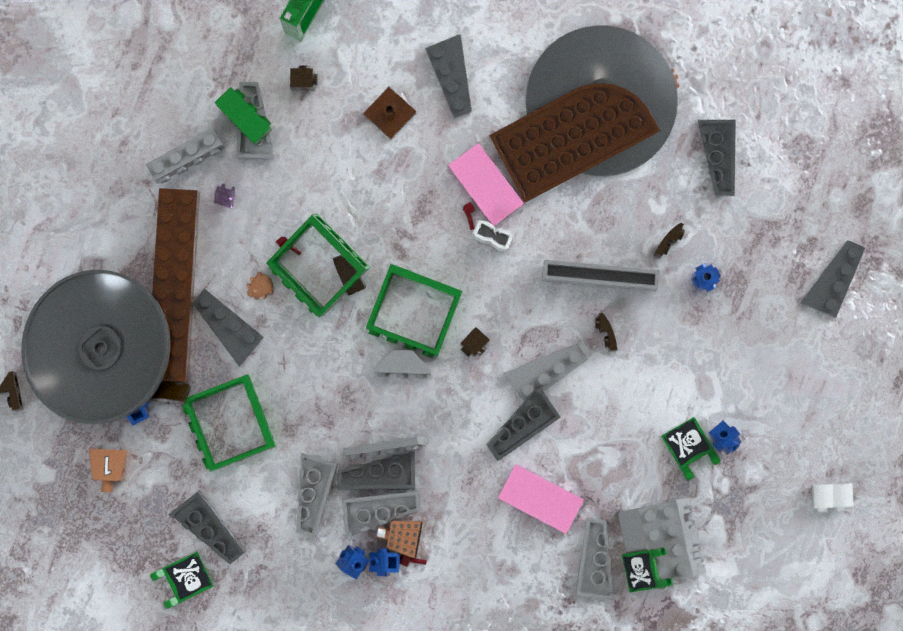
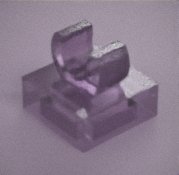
(225, 196)

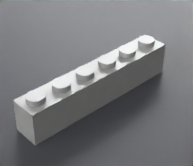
(600, 275)

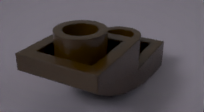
(673, 235)
(346, 272)
(605, 327)
(171, 392)

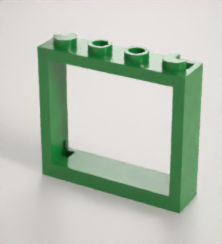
(302, 16)
(338, 243)
(424, 281)
(195, 426)

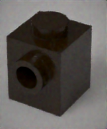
(303, 78)
(474, 343)

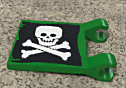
(689, 444)
(642, 570)
(186, 578)

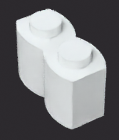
(488, 234)
(832, 496)

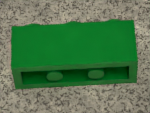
(244, 115)

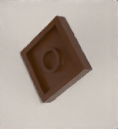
(389, 113)

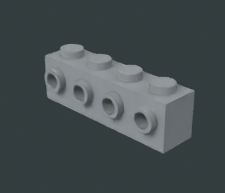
(184, 156)

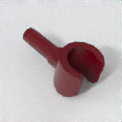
(469, 208)
(282, 240)
(405, 560)

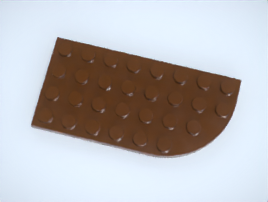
(572, 136)

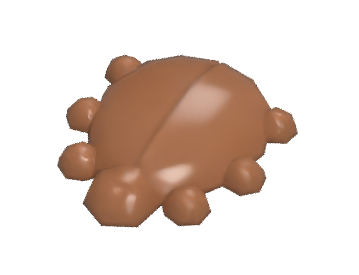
(260, 286)

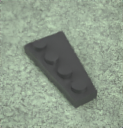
(450, 70)
(720, 147)
(834, 282)
(230, 329)
(526, 422)
(383, 474)
(205, 523)

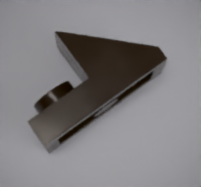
(11, 386)

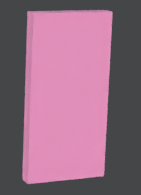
(485, 184)
(540, 498)

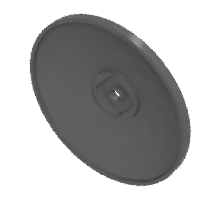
(614, 58)
(64, 339)

